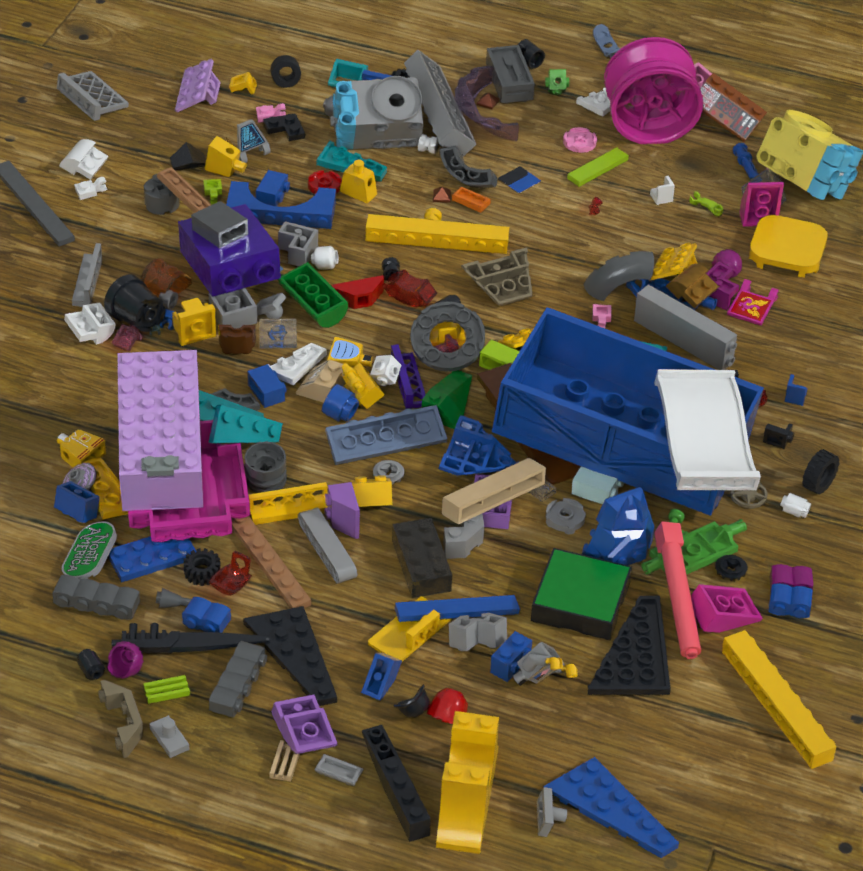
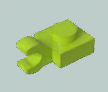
(213, 188)

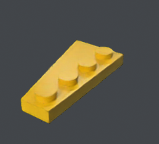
(108, 488)

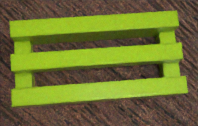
(166, 686)

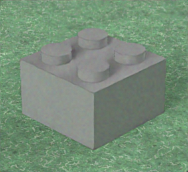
(234, 308)

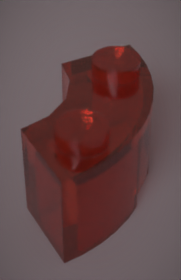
(409, 289)

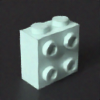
(594, 485)

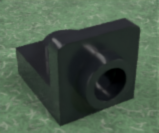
(778, 436)

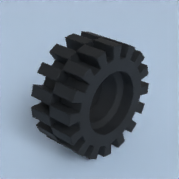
(197, 559)

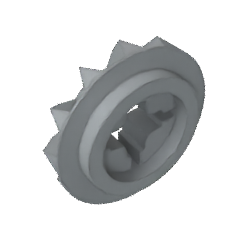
(385, 466)

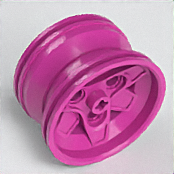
(648, 77)

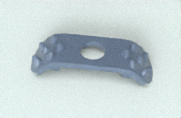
(602, 37)

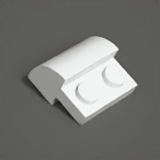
(84, 159)
(91, 323)

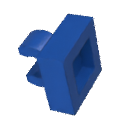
(167, 318)

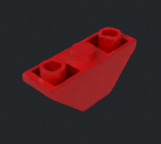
(361, 292)

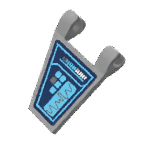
(249, 138)

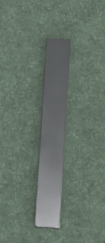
(35, 204)

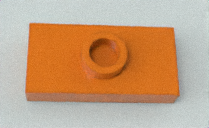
(471, 199)

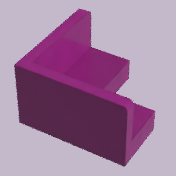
(720, 274)

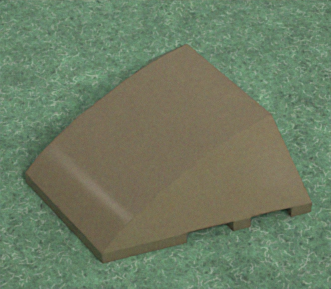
(504, 278)

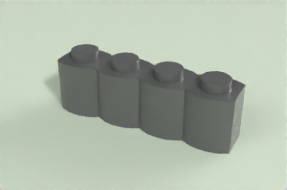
(97, 597)
(237, 679)

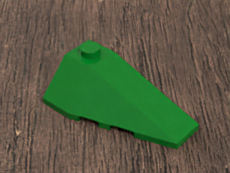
(450, 397)

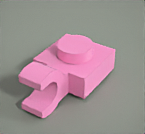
(268, 111)
(602, 314)

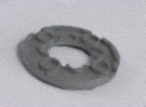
(447, 312)

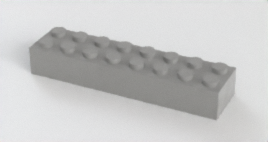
(440, 103)

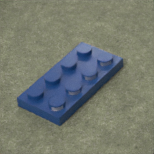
(147, 557)

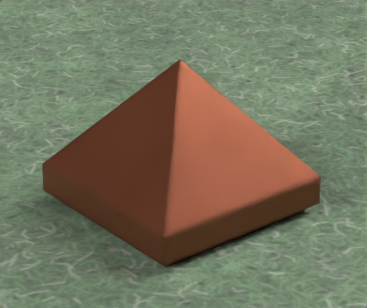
(488, 101)
(442, 195)

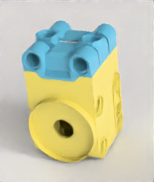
(809, 155)

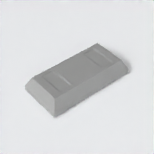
(338, 770)

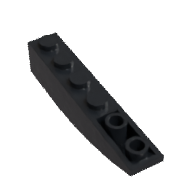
(397, 784)

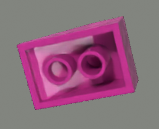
(760, 201)
(723, 608)

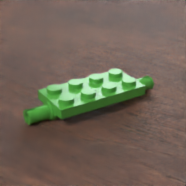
(701, 547)

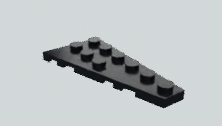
(295, 650)

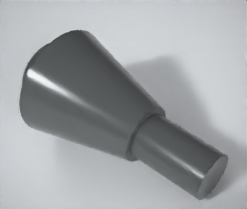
(169, 599)

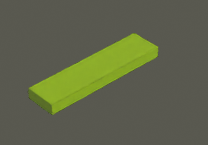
(597, 167)

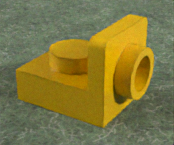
(243, 81)

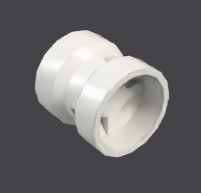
(427, 143)

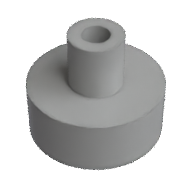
(169, 298)

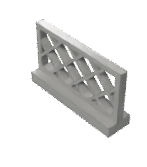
(85, 99)

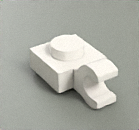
(88, 189)

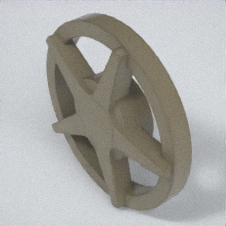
(749, 496)

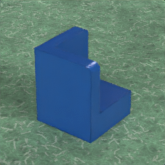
(795, 393)

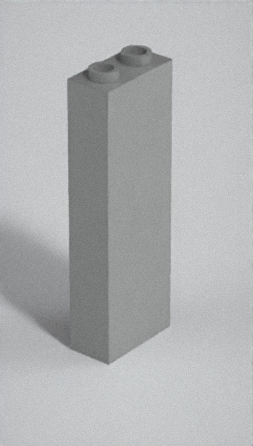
(685, 327)

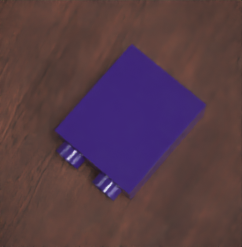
(236, 265)

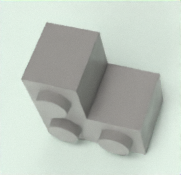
(298, 241)

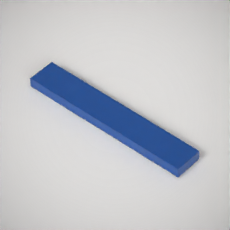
(457, 607)

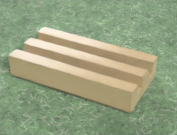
(280, 776)

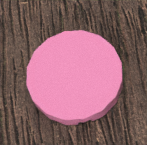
(580, 140)

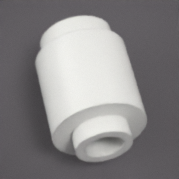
(795, 505)

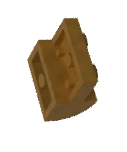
(693, 285)

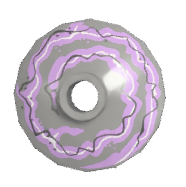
(82, 475)

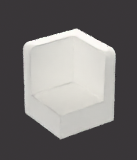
(663, 193)

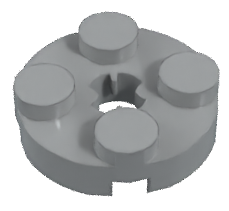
(566, 524)

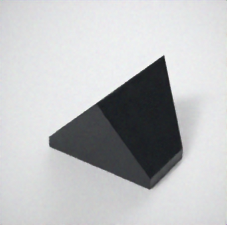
(187, 158)

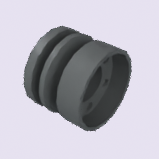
(265, 467)

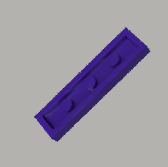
(405, 381)

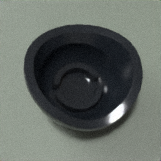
(415, 706)

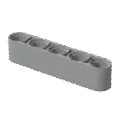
(327, 545)

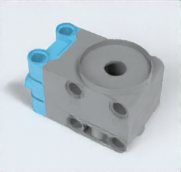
(378, 113)

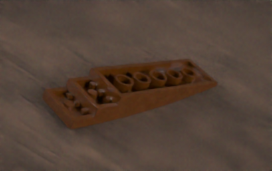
(556, 468)

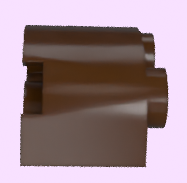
(237, 339)

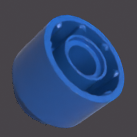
(340, 404)

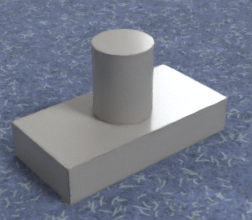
(169, 736)
(547, 813)

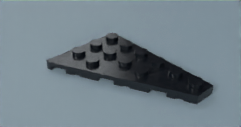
(637, 655)

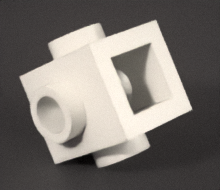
(385, 370)

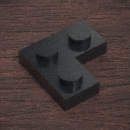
(287, 123)

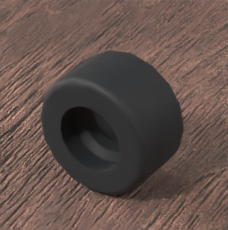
(281, 62)

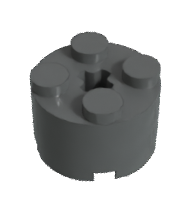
(159, 198)

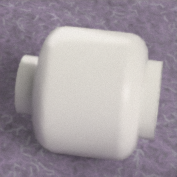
(325, 257)

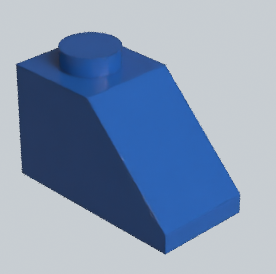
(381, 675)

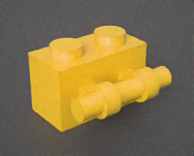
(362, 384)
(373, 491)

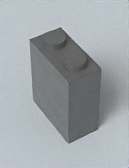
(219, 224)

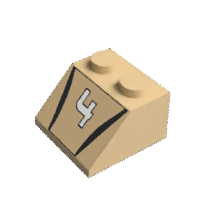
(321, 380)

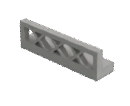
(87, 277)

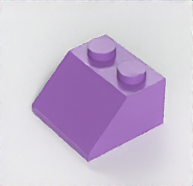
(343, 509)

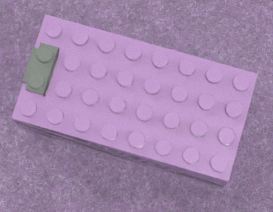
(159, 430)

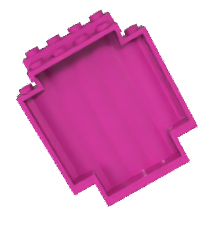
(223, 497)

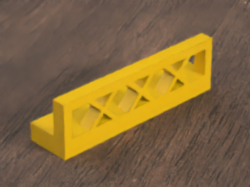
(288, 507)

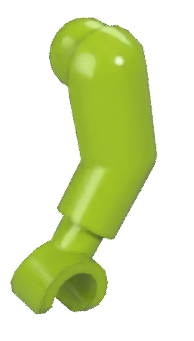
(716, 209)

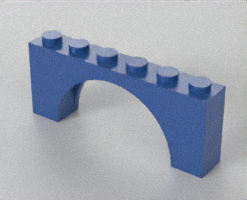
(314, 213)

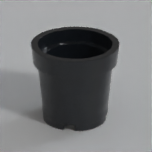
(134, 303)

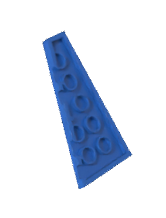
(610, 804)

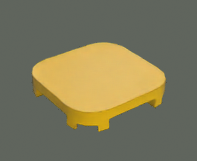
(788, 244)

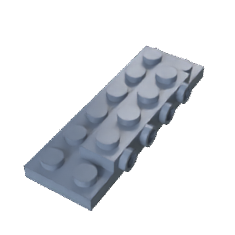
(385, 434)

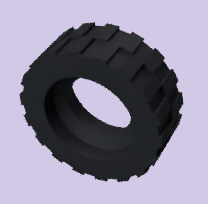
(820, 471)

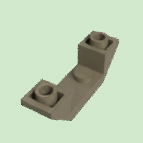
(115, 697)

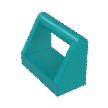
(346, 70)

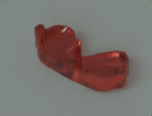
(593, 207)

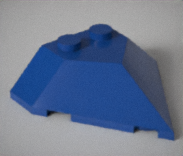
(474, 450)

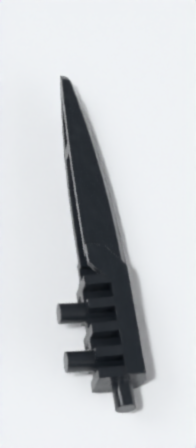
(183, 641)

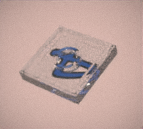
(277, 333)

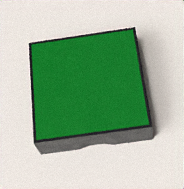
(581, 593)

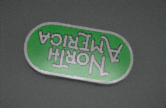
(90, 550)

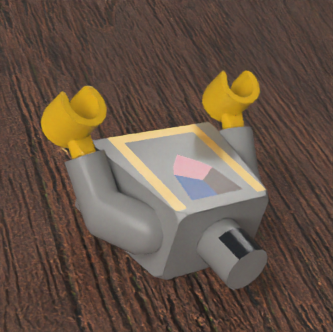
(541, 663)

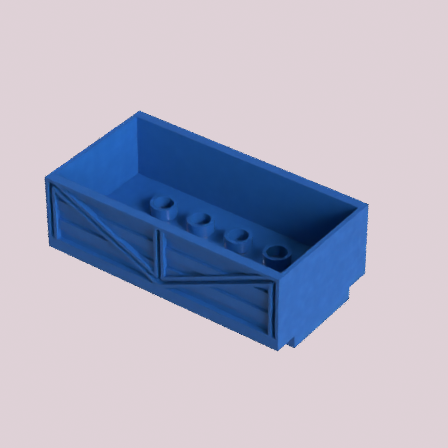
(597, 404)

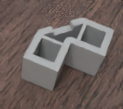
(461, 540)
(486, 630)

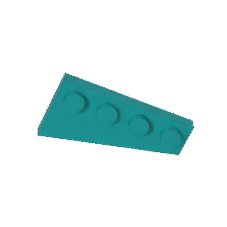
(340, 159)
(208, 404)
(242, 427)

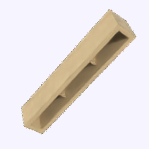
(493, 490)

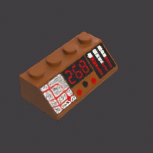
(730, 107)

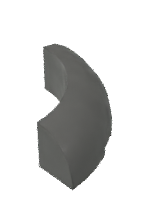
(455, 164)
(619, 271)

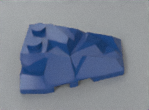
(623, 529)

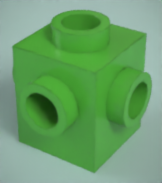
(557, 75)

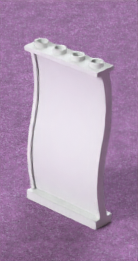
(706, 430)

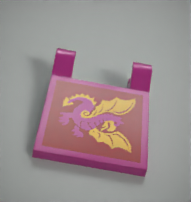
(752, 306)

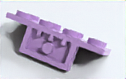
(198, 85)

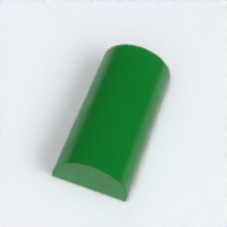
(314, 295)

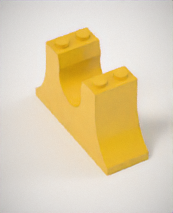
(467, 782)

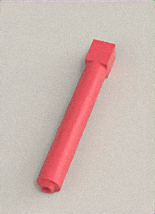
(669, 543)

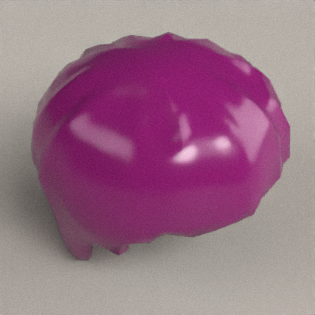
(730, 259)
(124, 660)

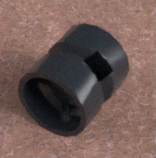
(532, 54)

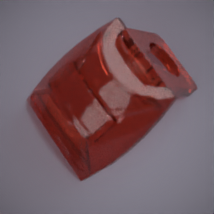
(231, 578)

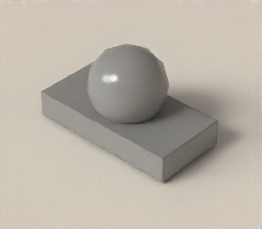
(271, 306)

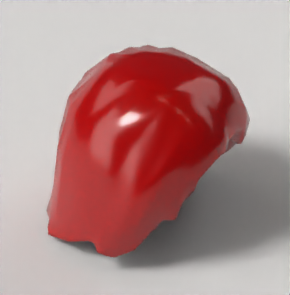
(446, 703)

